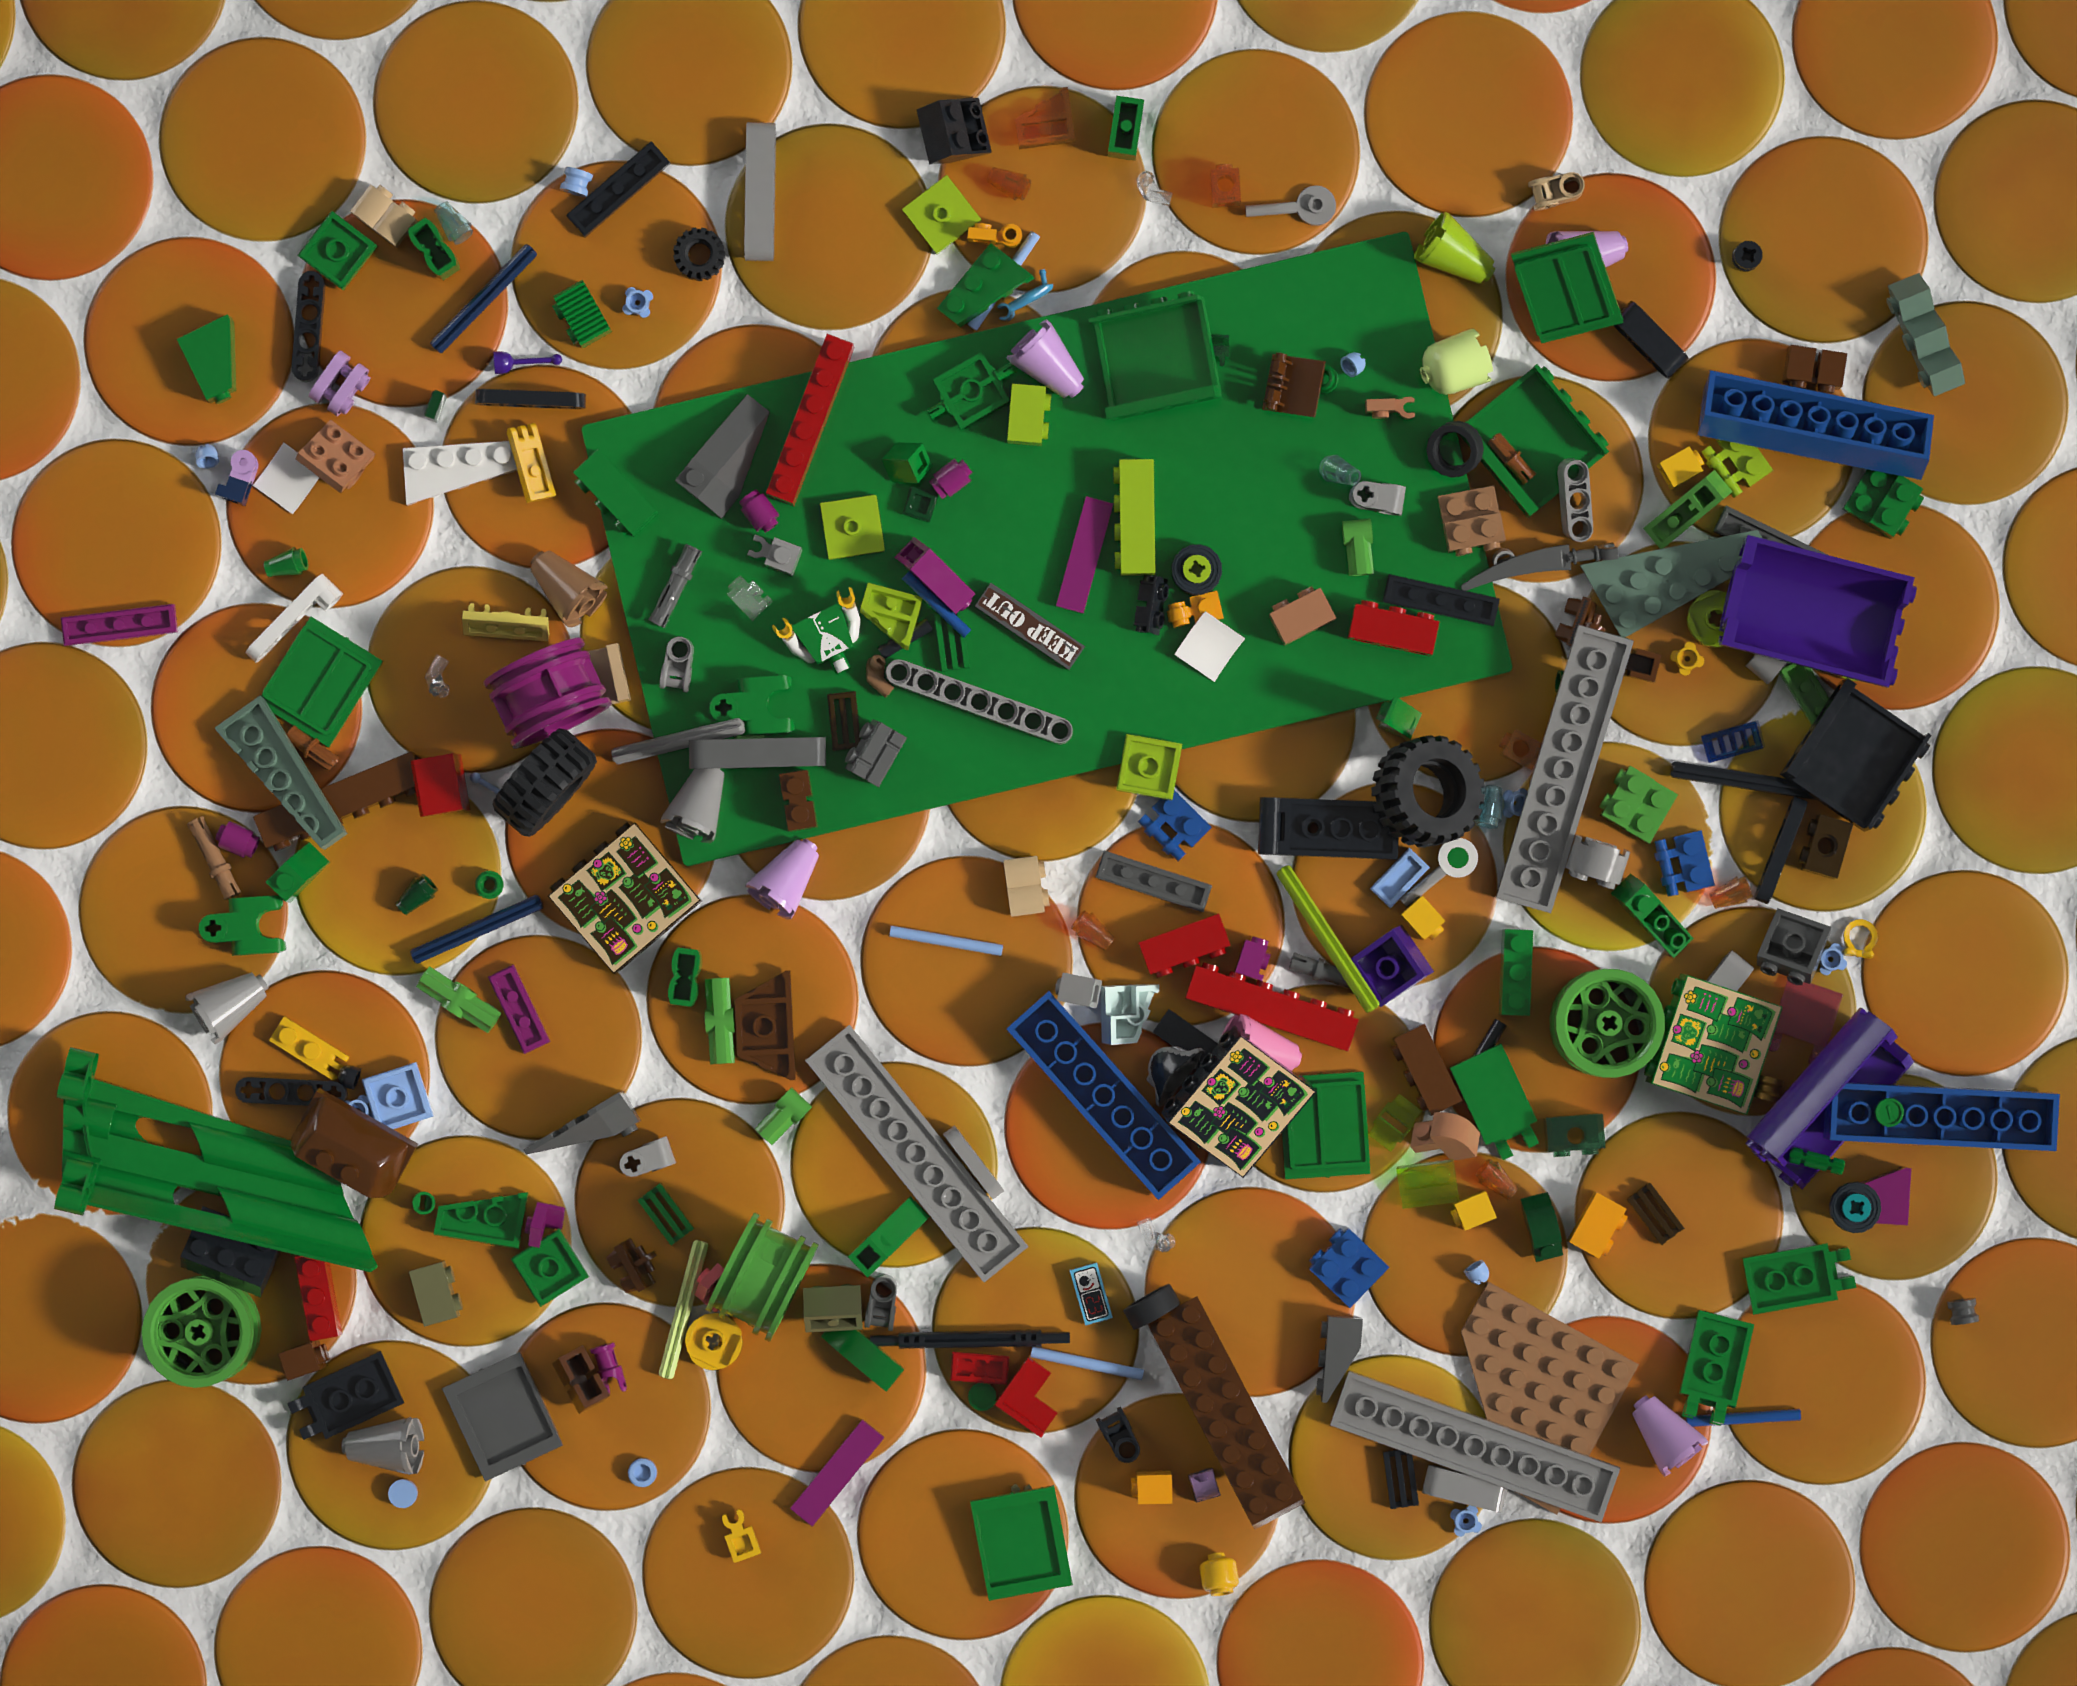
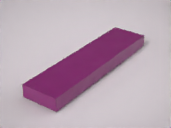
(1084, 555)
(119, 625)
(837, 1472)

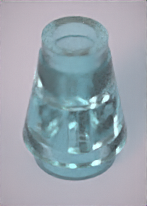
(453, 223)
(1337, 470)
(1492, 808)

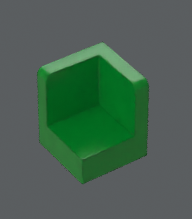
(907, 462)

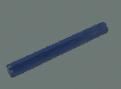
(483, 298)
(477, 929)

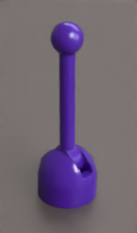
(504, 362)

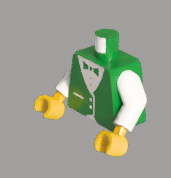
(825, 634)

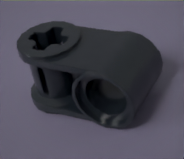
(1118, 1434)

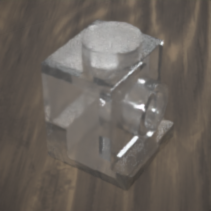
(748, 597)

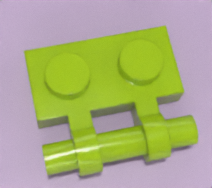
(1746, 459)

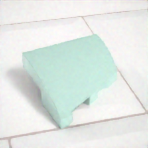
(1124, 1011)

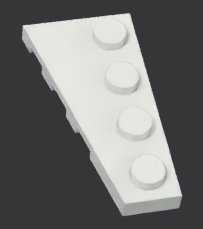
(451, 467)

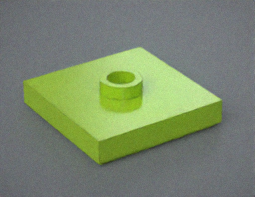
(941, 214)
(852, 527)
(1149, 767)

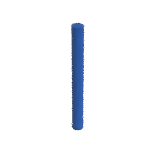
(1749, 1417)

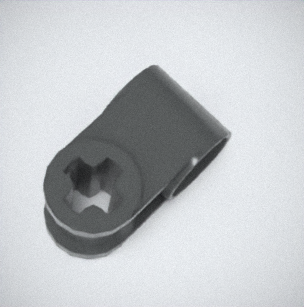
(881, 1305)

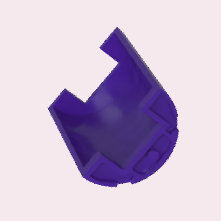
(1816, 611)
(1858, 1054)

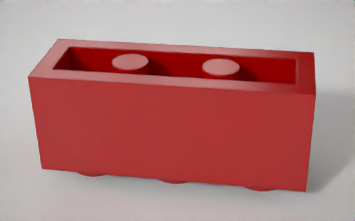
(1393, 628)
(1184, 945)
(318, 1298)

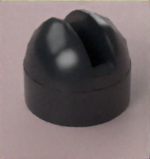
(349, 1076)

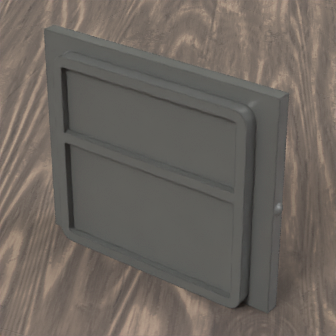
(502, 1416)

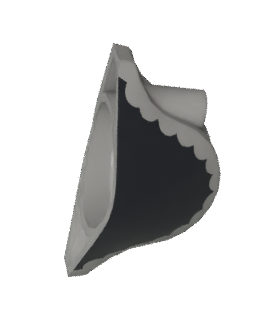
(1169, 1069)

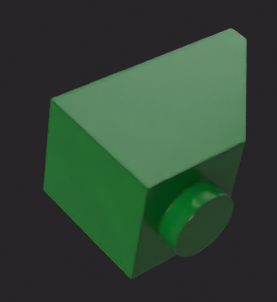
(297, 872)

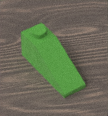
(1687, 509)

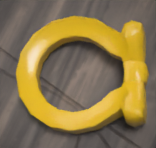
(1850, 949)

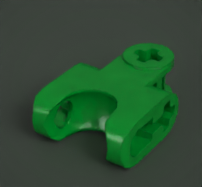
(751, 705)
(242, 926)

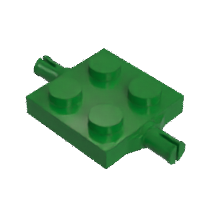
(971, 390)

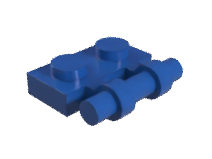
(1181, 819)
(1692, 861)

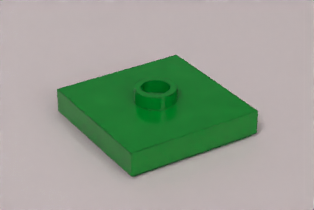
(337, 250)
(550, 1268)

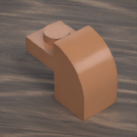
(1447, 1132)

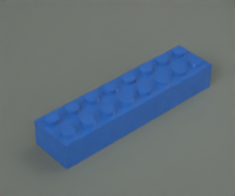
(1816, 425)
(1103, 1095)
(1946, 1117)

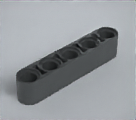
(757, 753)

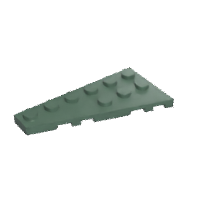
(1655, 582)

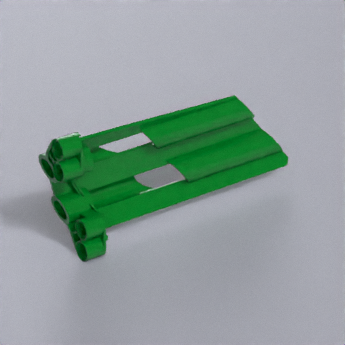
(266, 1188)

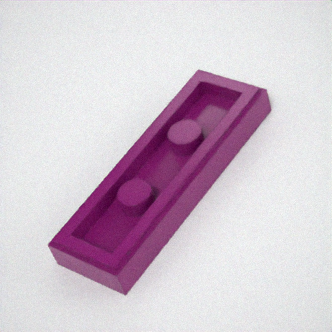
(519, 1009)

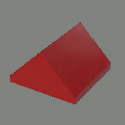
(440, 785)

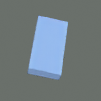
(1399, 877)

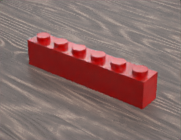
(810, 419)
(1272, 1008)

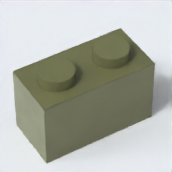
(435, 1293)
(832, 1308)

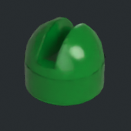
(429, 1202)

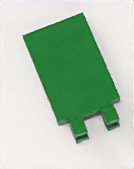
(1495, 1099)
(1795, 1277)
(1715, 1364)

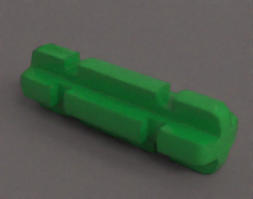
(1816, 1161)

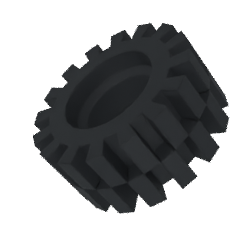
(693, 237)

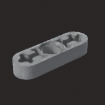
(973, 1162)

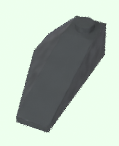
(721, 465)
(602, 1121)

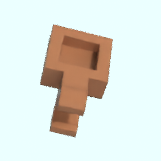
(1382, 407)

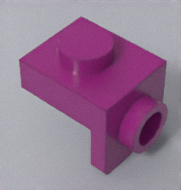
(544, 1216)

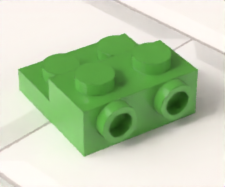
(1637, 803)

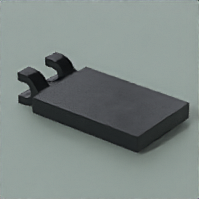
(348, 1397)

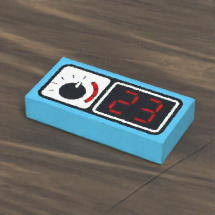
(1091, 1293)

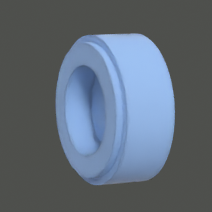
(642, 1472)
(402, 1493)

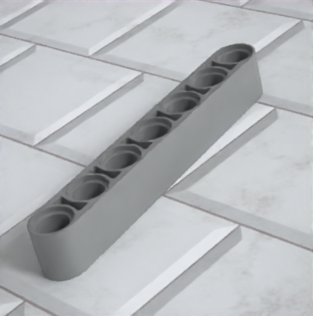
(968, 691)

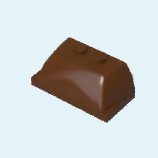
(351, 1146)

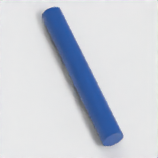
(934, 602)

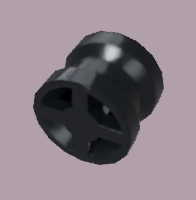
(1742, 259)

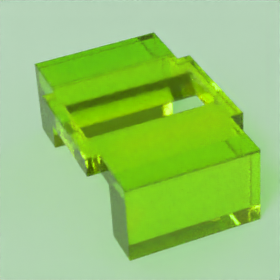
(1402, 1111)

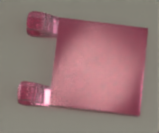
(1807, 1015)

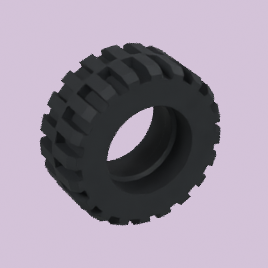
(544, 782)
(1459, 784)

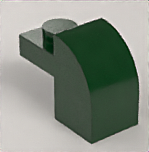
(1542, 1226)

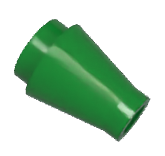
(287, 563)

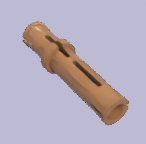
(219, 868)

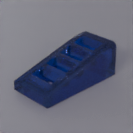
(1756, 733)

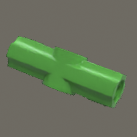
(458, 999)
(719, 1021)

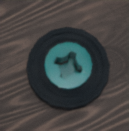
(1847, 1200)

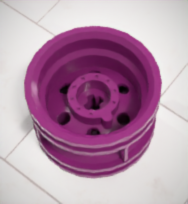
(547, 692)

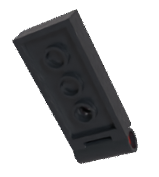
(1343, 830)

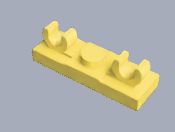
(505, 624)

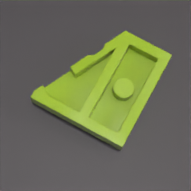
(892, 612)

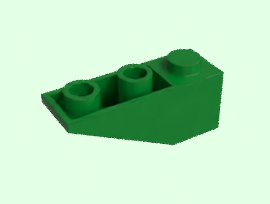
(1398, 718)
(1652, 915)
(888, 1237)

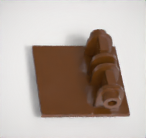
(1293, 385)

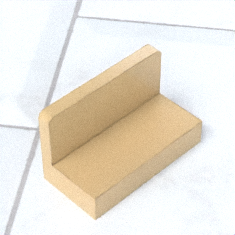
(611, 672)

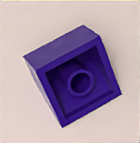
(1392, 965)

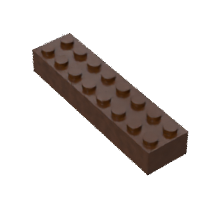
(1226, 1413)

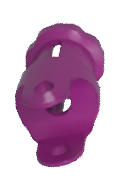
(608, 1365)

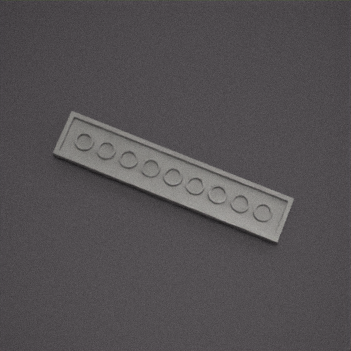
(1564, 768)
(916, 1153)
(1475, 1446)

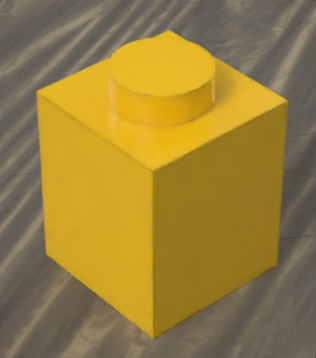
(1681, 467)
(1423, 919)
(1473, 1211)

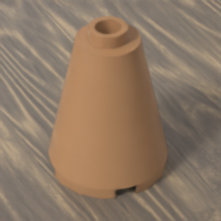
(567, 587)

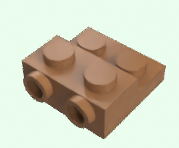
(1471, 520)

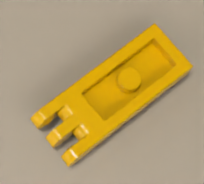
(531, 463)
(307, 1047)

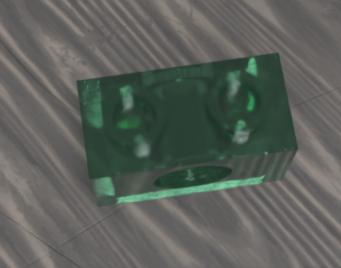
(1592, 1134)

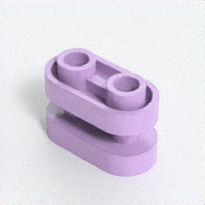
(342, 399)

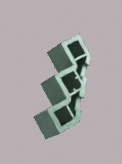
(1925, 335)

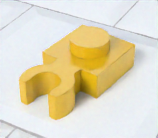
(742, 1541)

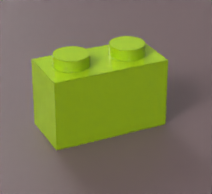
(1027, 415)

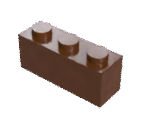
(1425, 1070)

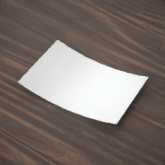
(286, 479)
(1209, 646)

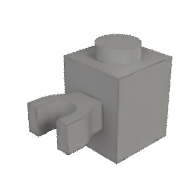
(779, 556)
(1078, 990)

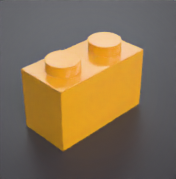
(1597, 1225)
(1152, 1487)

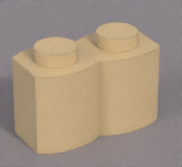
(384, 215)
(1025, 886)

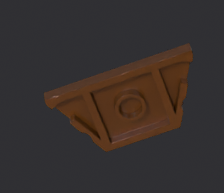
(766, 1026)

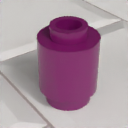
(951, 478)
(759, 511)
(237, 839)

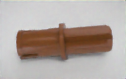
(1511, 458)
(312, 748)

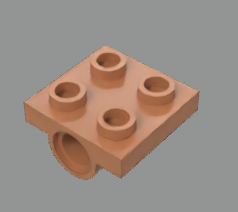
(335, 456)

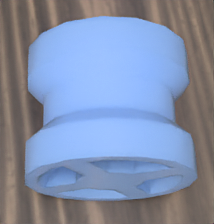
(576, 181)

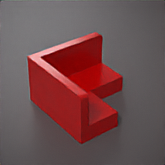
(1020, 1400)

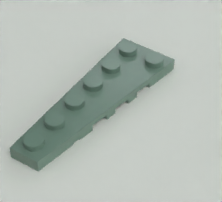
(273, 758)

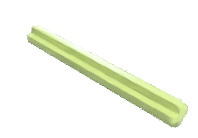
(683, 1309)

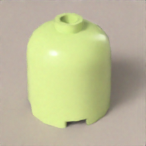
(1456, 363)

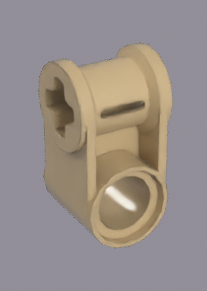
(1554, 190)

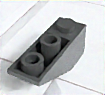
(1341, 1346)

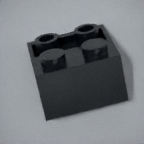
(953, 130)

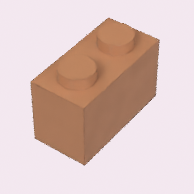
(1302, 615)

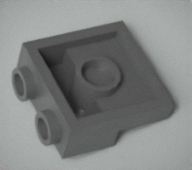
(1793, 947)

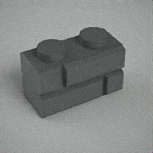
(874, 752)

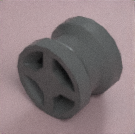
(1963, 1311)

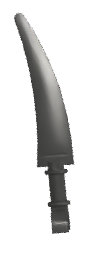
(1542, 560)

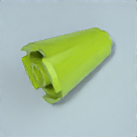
(1454, 251)

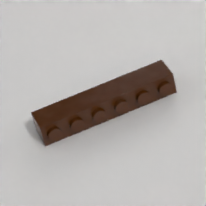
(346, 798)

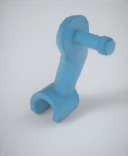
(1027, 298)

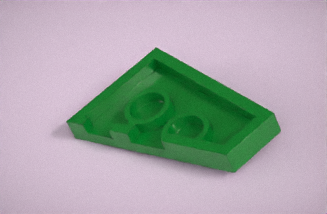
(985, 282)
(485, 1221)

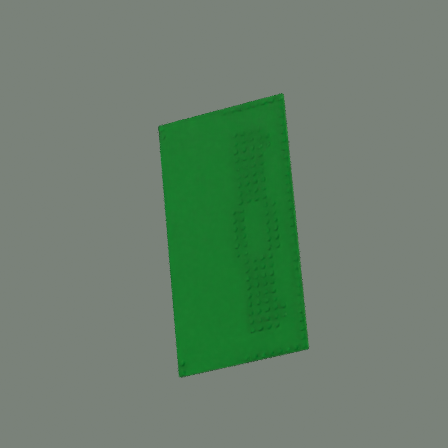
(1221, 480)

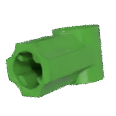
(1358, 540)
(787, 1111)

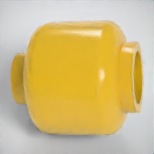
(1219, 1574)

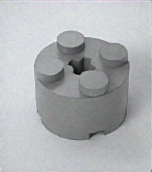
(1598, 861)

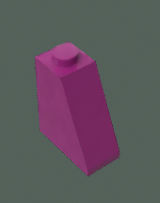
(935, 575)
(1894, 1194)

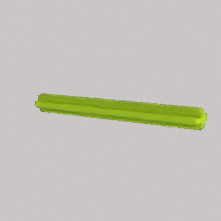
(1328, 938)

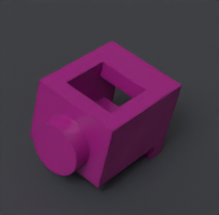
(1253, 958)

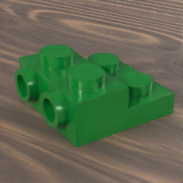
(1884, 501)

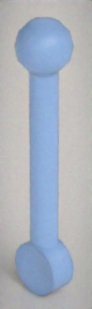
(476, 778)

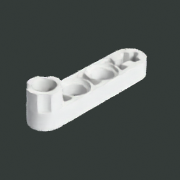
(319, 591)

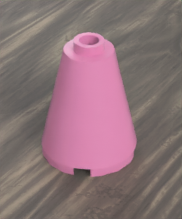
(1271, 1042)

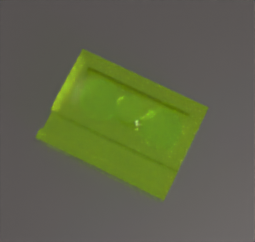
(1428, 1184)

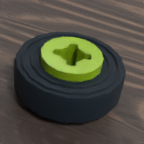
(1198, 579)

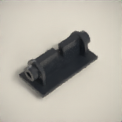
(1151, 618)

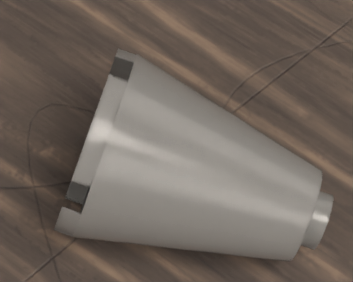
(696, 805)
(227, 1003)
(387, 1446)

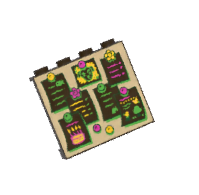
(623, 897)

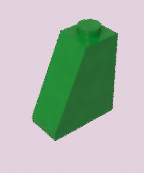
(212, 358)

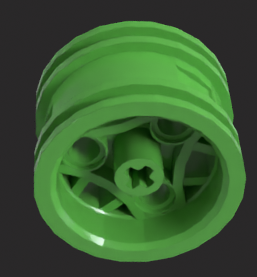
(1592, 1025)
(762, 1276)
(216, 1327)

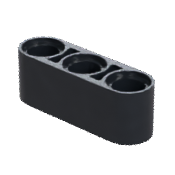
(1650, 340)

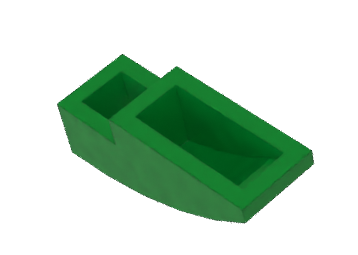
(865, 1356)

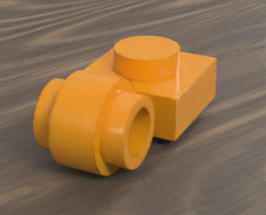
(985, 234)
(1180, 613)

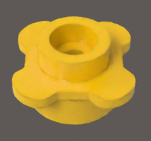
(1679, 657)

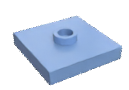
(398, 1096)

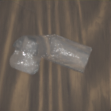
(1150, 190)
(434, 677)
(1154, 1239)

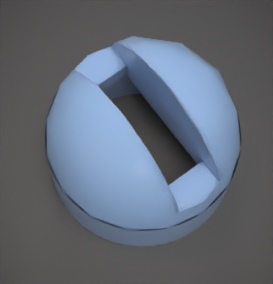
(1352, 364)
(207, 456)
(1477, 1272)

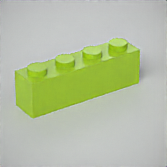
(1137, 517)

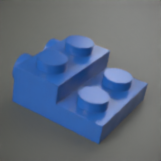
(1347, 1266)

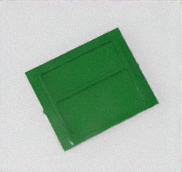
(1567, 287)
(320, 681)
(1330, 1130)
(1021, 1542)

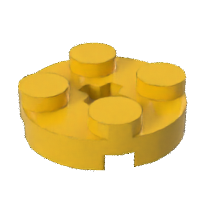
(699, 1349)

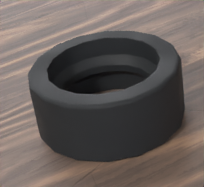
(1437, 460)
(1151, 1306)

